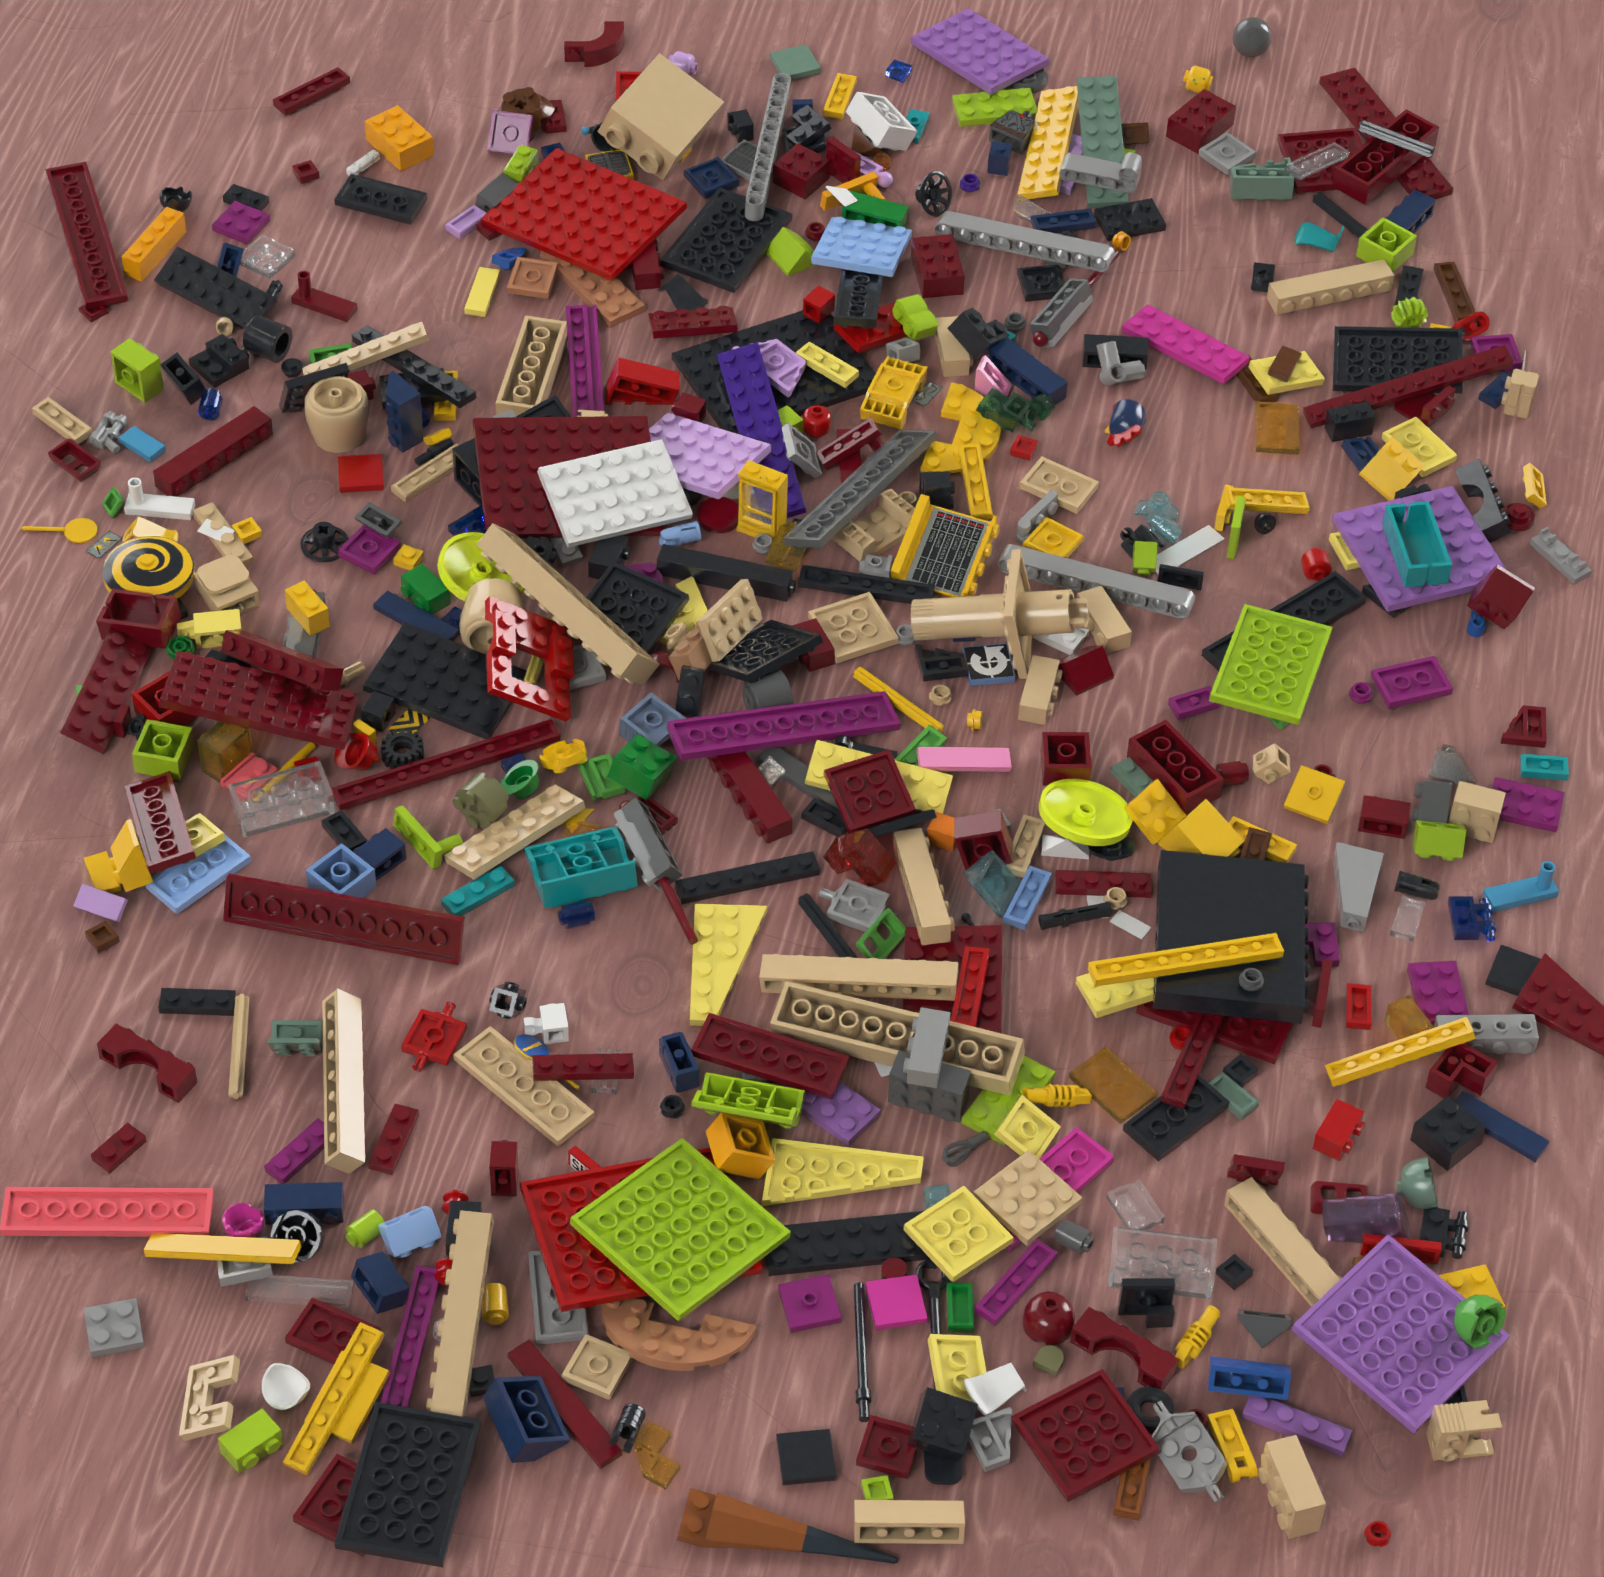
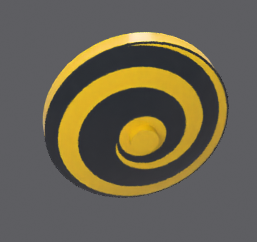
(149, 566)

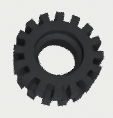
(398, 741)

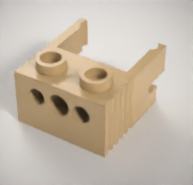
(1455, 1426)

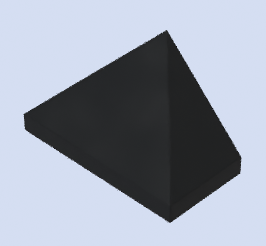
(1180, 577)

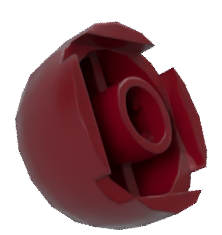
(1048, 1318)

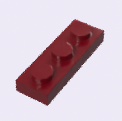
(393, 1139)

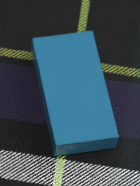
(142, 444)

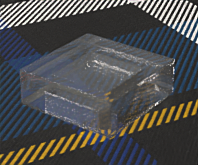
(772, 772)

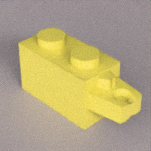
(210, 627)

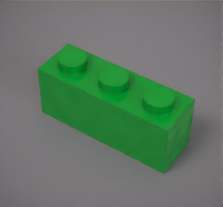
(876, 211)

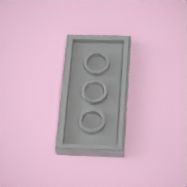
(549, 1322)

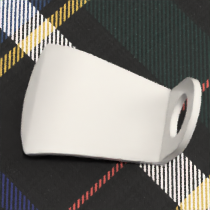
(994, 1388)

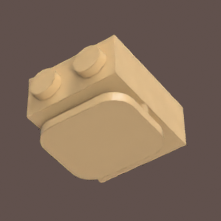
(226, 585)

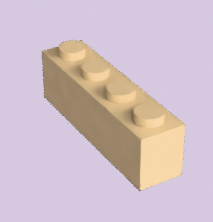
(909, 1521)

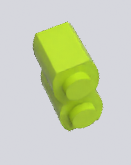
(915, 317)

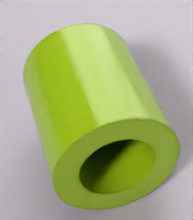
(364, 1229)

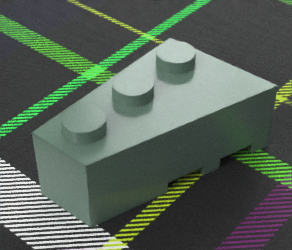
(1261, 181)

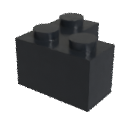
(976, 334)
(938, 488)

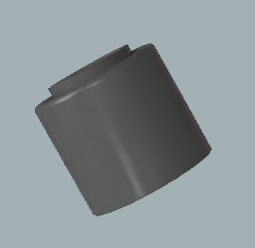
(769, 691)

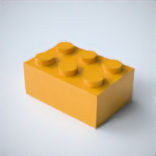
(399, 138)

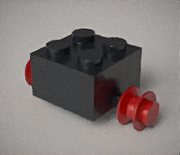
(454, 1202)

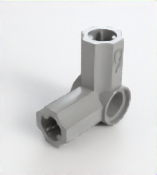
(1111, 363)

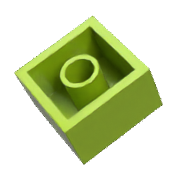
(1386, 242)
(137, 370)
(163, 749)

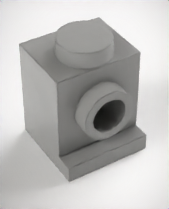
(904, 349)
(876, 566)

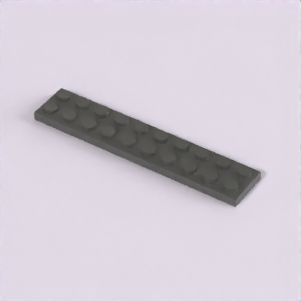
(860, 488)

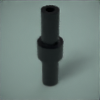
(433, 451)

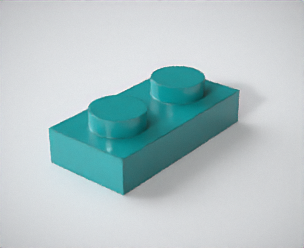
(1544, 767)

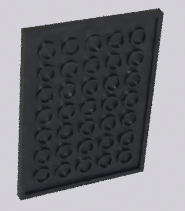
(703, 372)

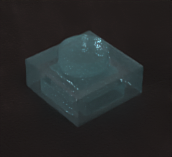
(934, 1194)

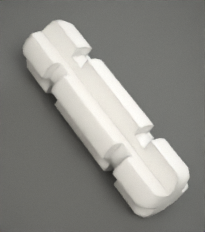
(363, 163)

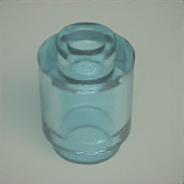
(1165, 528)

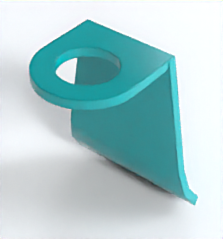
(1316, 236)

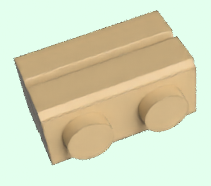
(1520, 393)

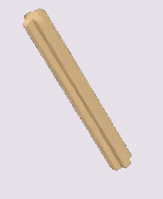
(239, 1046)

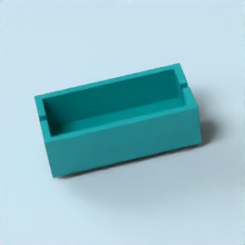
(1416, 544)

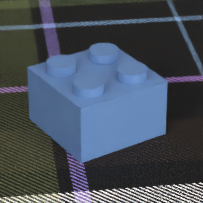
(342, 873)

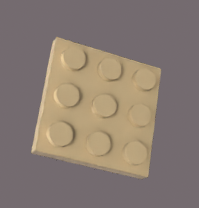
(855, 626)
(1027, 1197)

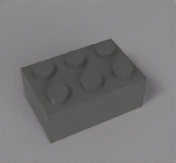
(944, 1101)

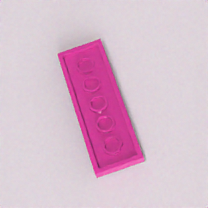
(1186, 344)
(1076, 1161)

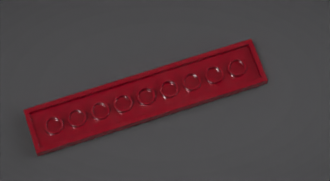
(1361, 103)
(86, 235)
(343, 919)

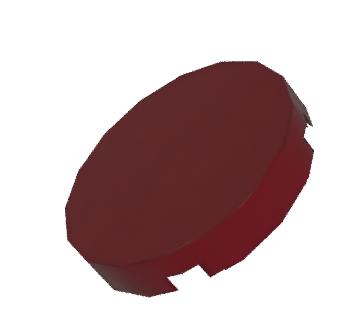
(718, 515)

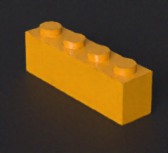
(154, 244)

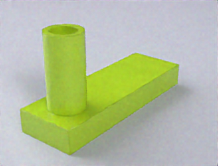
(421, 840)

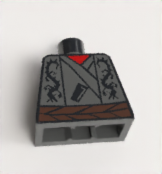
(1013, 129)

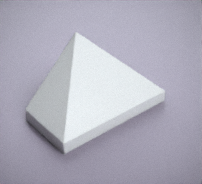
(1061, 847)

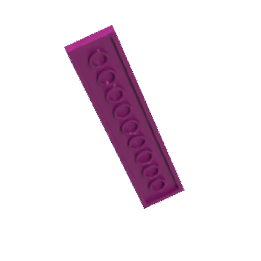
(782, 725)

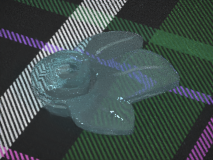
(1156, 504)

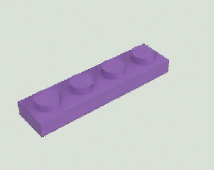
(1296, 1422)

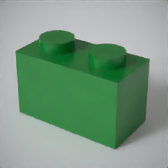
(425, 589)

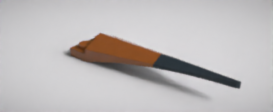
(730, 1523)

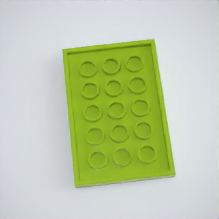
(1271, 664)

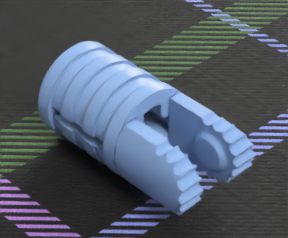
(680, 534)

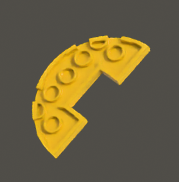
(972, 429)

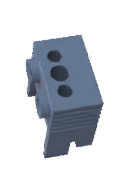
(648, 720)

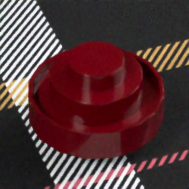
(1520, 515)

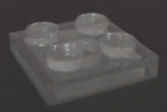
(266, 256)

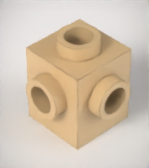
(1271, 763)

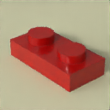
(1358, 1006)

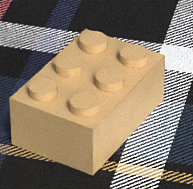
(1291, 1487)

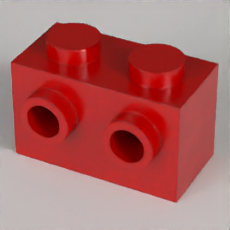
(1338, 1130)

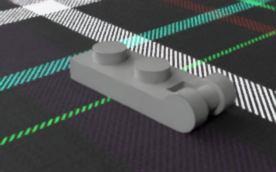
(1032, 519)

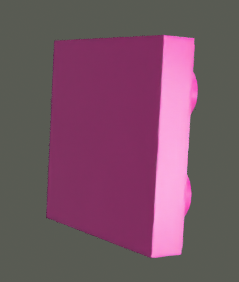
(896, 1302)

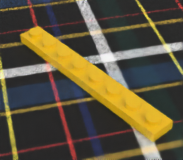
(1185, 959)

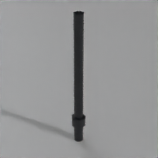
(862, 1394)

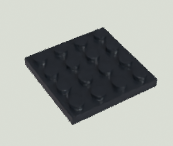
(637, 604)
(765, 651)

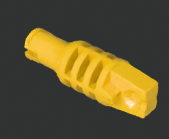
(1058, 1095)
(1196, 1336)

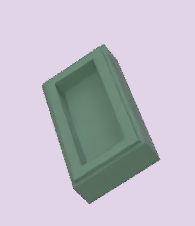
(1240, 1100)

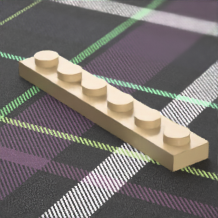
(374, 349)

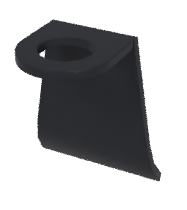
(683, 294)

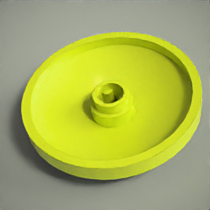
(464, 565)
(1085, 812)

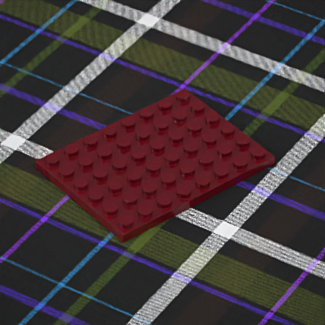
(514, 449)

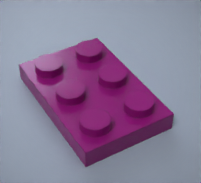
(1411, 682)
(1530, 804)
(1437, 988)

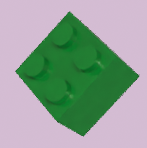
(642, 767)

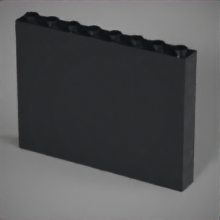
(1231, 899)

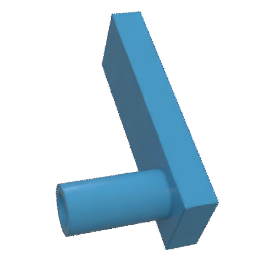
(1523, 891)

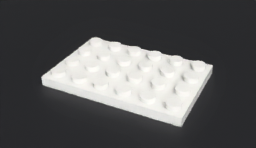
(614, 493)

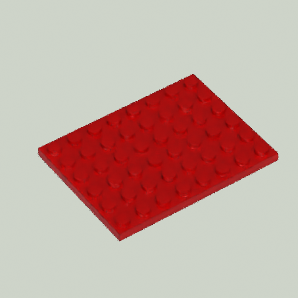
(584, 214)
(575, 1267)

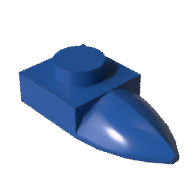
(507, 258)

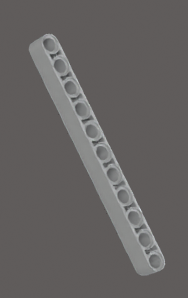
(767, 147)

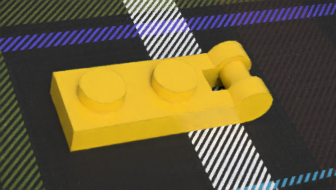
(1232, 1445)

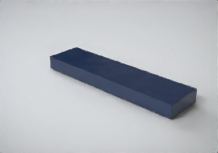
(403, 611)
(1504, 1128)

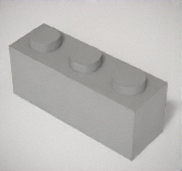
(927, 1047)

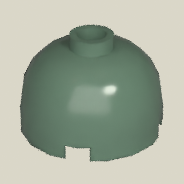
(1418, 1184)

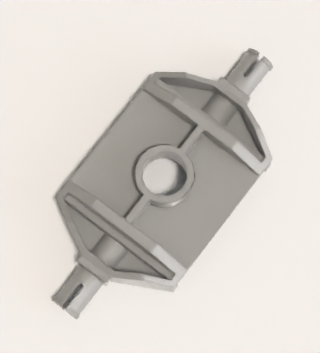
(1184, 1432)

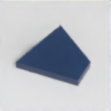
(229, 258)

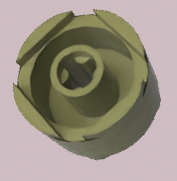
(481, 801)

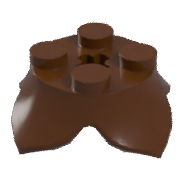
(529, 103)

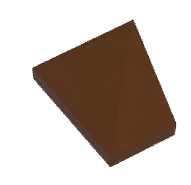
(863, 144)

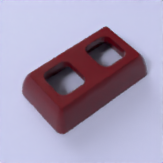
(83, 458)
(1316, 1200)

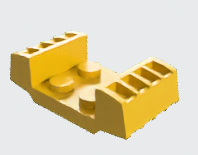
(892, 392)

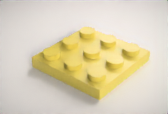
(958, 1233)

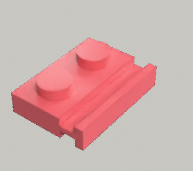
(248, 769)

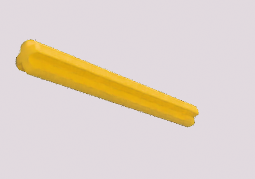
(897, 699)

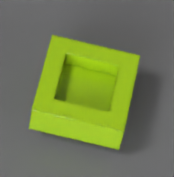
(877, 1488)

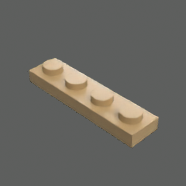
(230, 543)

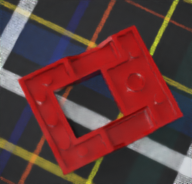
(537, 636)

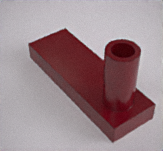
(321, 301)
(850, 442)
(1317, 1007)

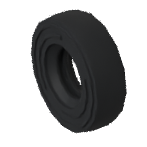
(1152, 1395)

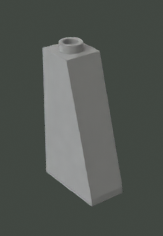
(1355, 881)

